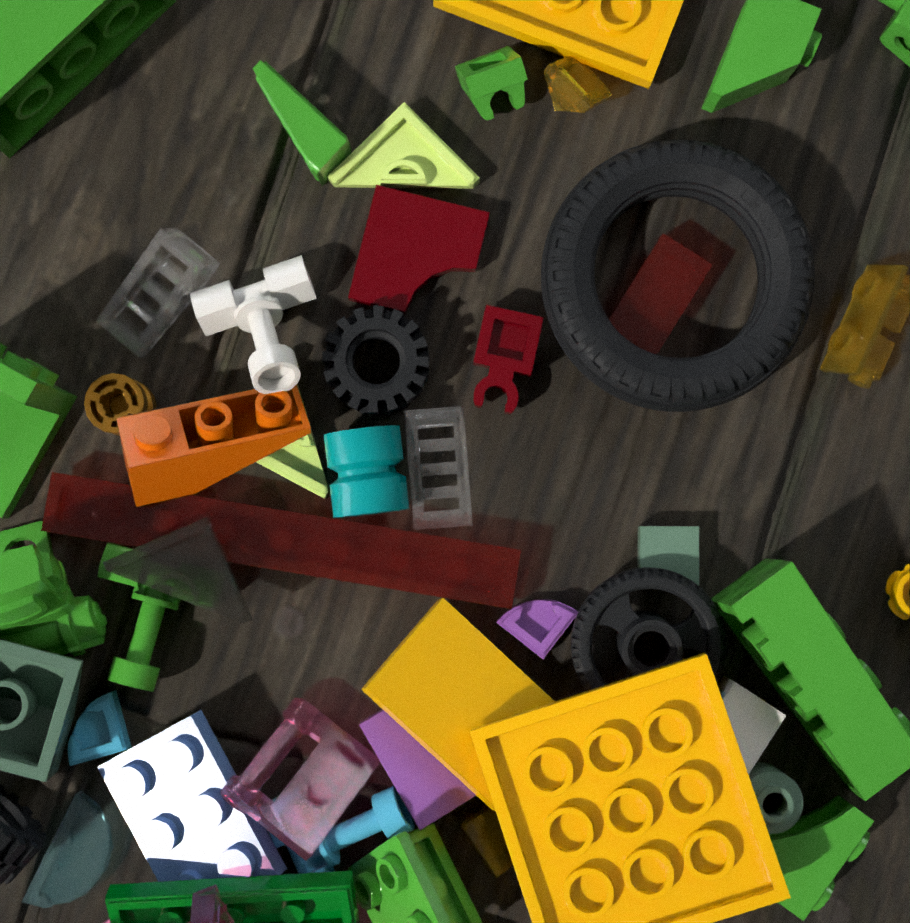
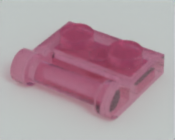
(317, 791)

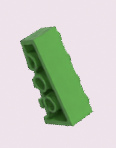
(817, 675)

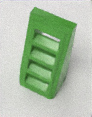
(311, 132)

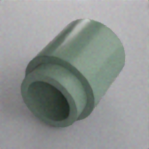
(787, 801)

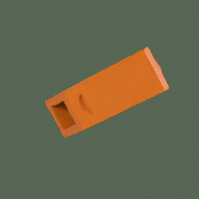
(206, 440)

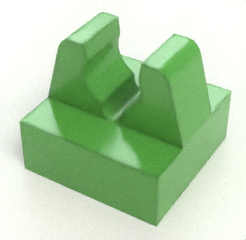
(491, 73)

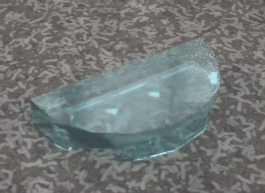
(75, 856)

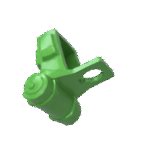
(38, 601)

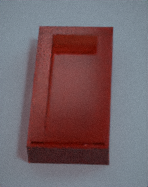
(659, 294)

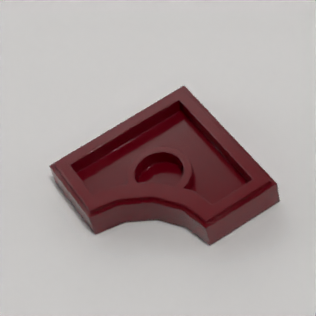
(412, 242)

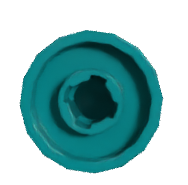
(366, 471)

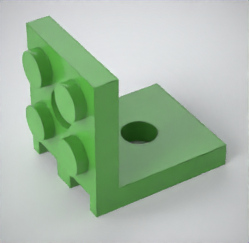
(29, 421)

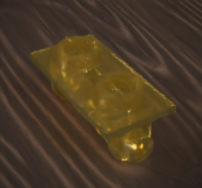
(877, 302)

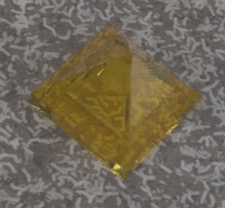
(574, 86)

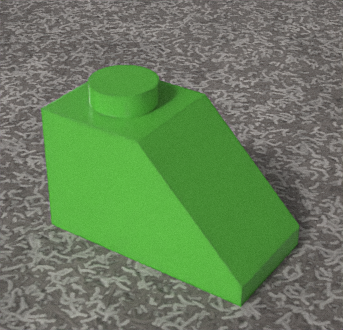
(764, 50)

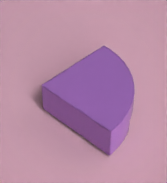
(538, 623)

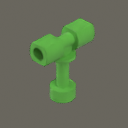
(135, 668)

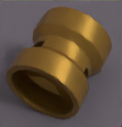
(134, 399)

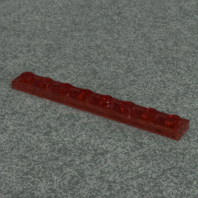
(291, 541)

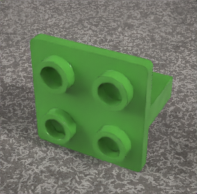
(412, 882)

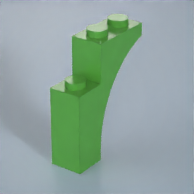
(817, 850)

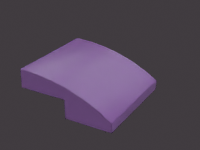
(417, 775)

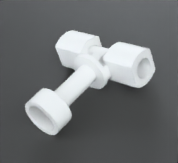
(257, 311)

